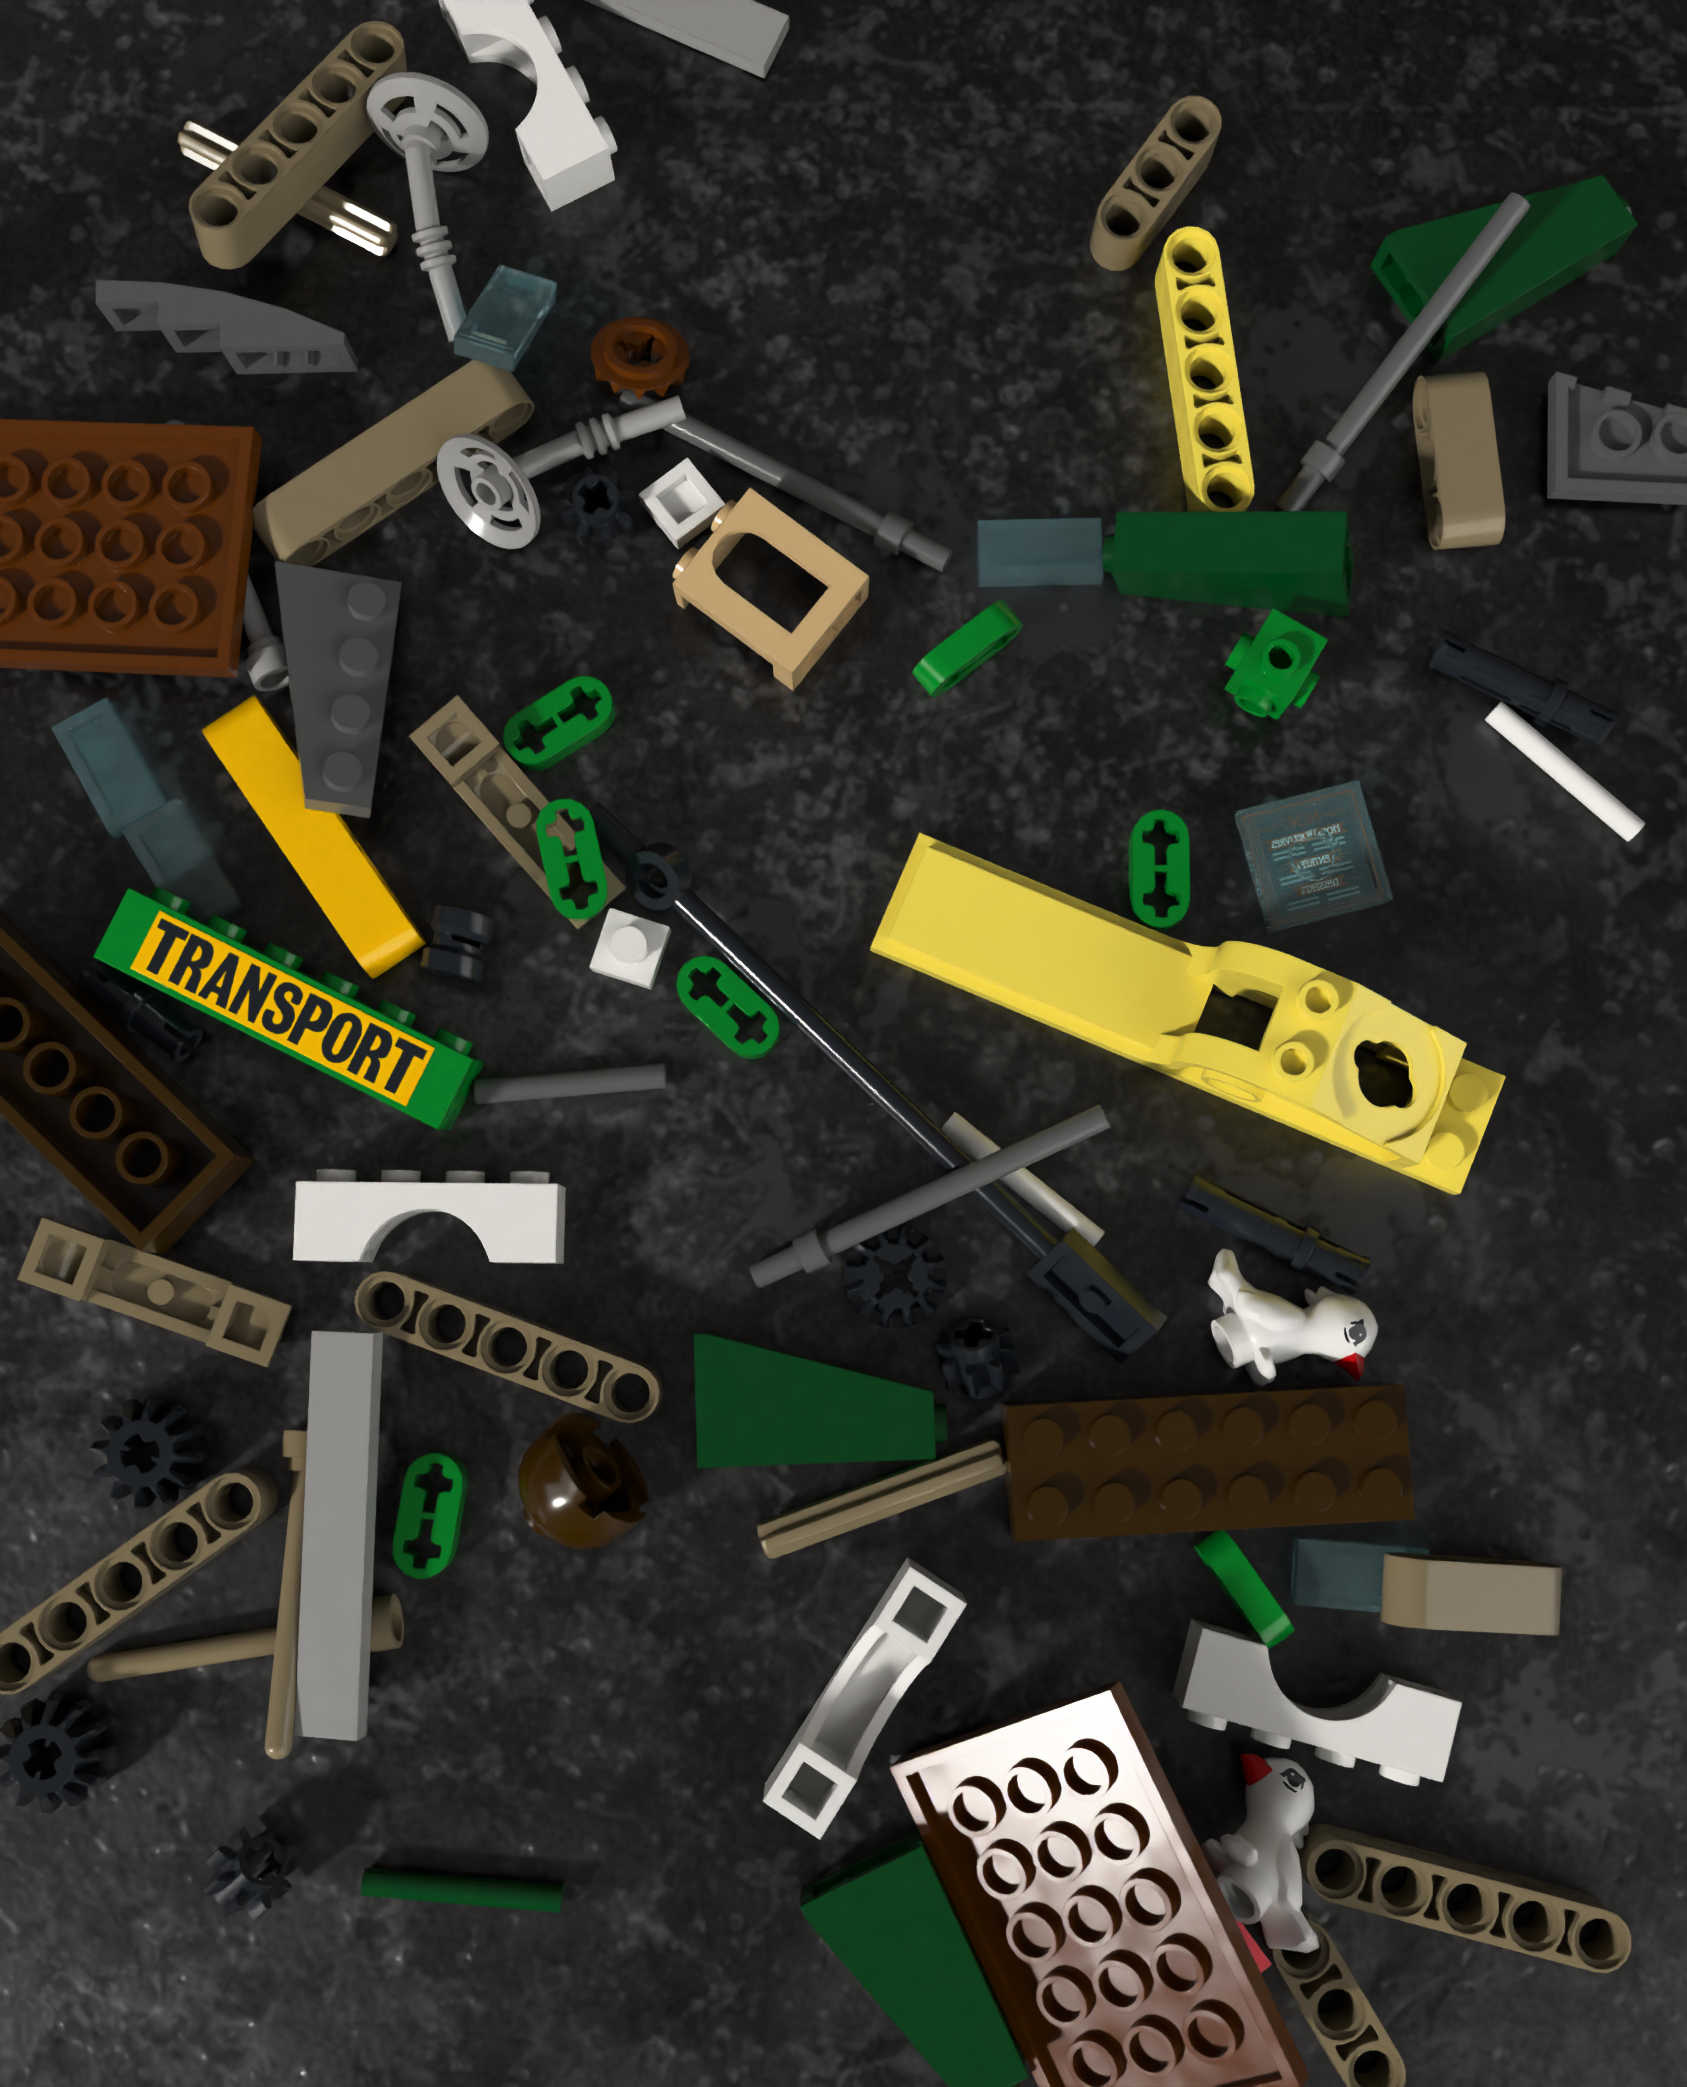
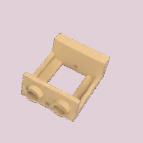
(788, 653)

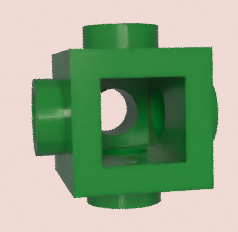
(1274, 666)

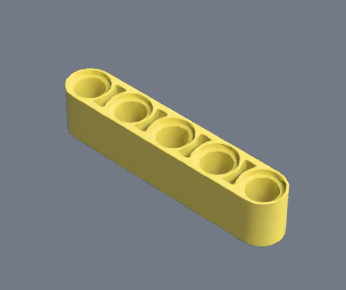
(1204, 354)

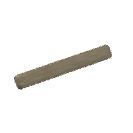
(324, 207)
(881, 1498)

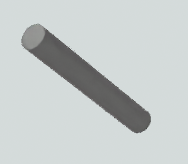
(570, 1083)

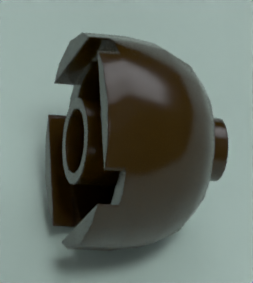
(578, 1486)

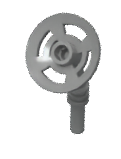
(420, 139)
(509, 476)

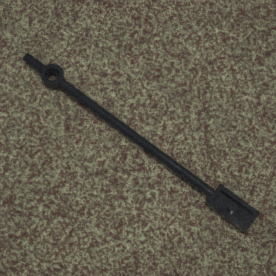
(1066, 1269)

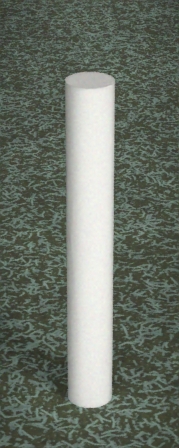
(1565, 771)
(1024, 1182)

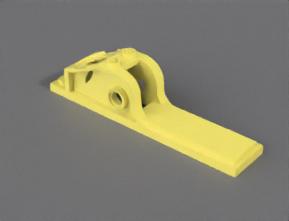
(1148, 990)

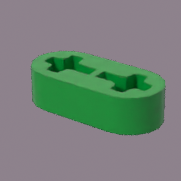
(967, 648)
(551, 711)
(587, 856)
(1174, 870)
(738, 996)
(414, 1512)
(1244, 1588)

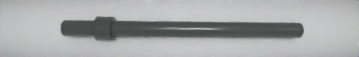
(1325, 457)
(890, 530)
(815, 1248)

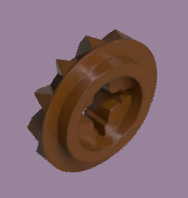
(632, 340)

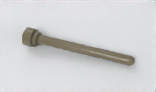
(386, 1634)
(284, 1672)

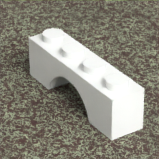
(558, 138)
(351, 1218)
(860, 1697)
(1390, 1724)

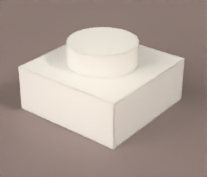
(681, 503)
(630, 948)

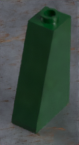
(1552, 245)
(1236, 558)
(797, 1410)
(912, 1955)

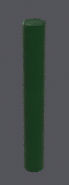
(462, 1890)

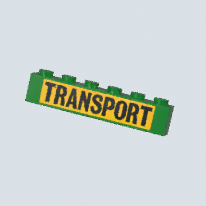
(289, 1008)

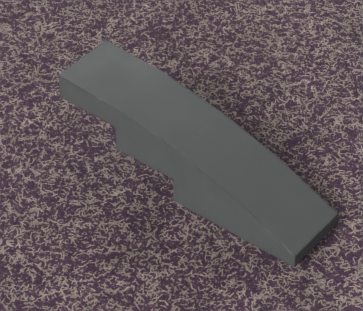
(247, 331)

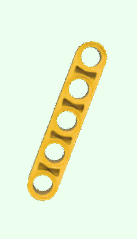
(314, 840)

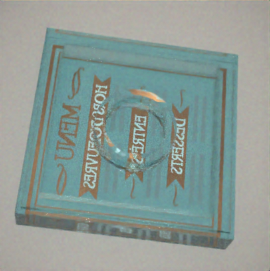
(1313, 856)

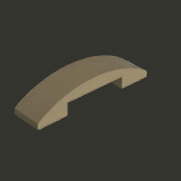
(501, 795)
(156, 1290)

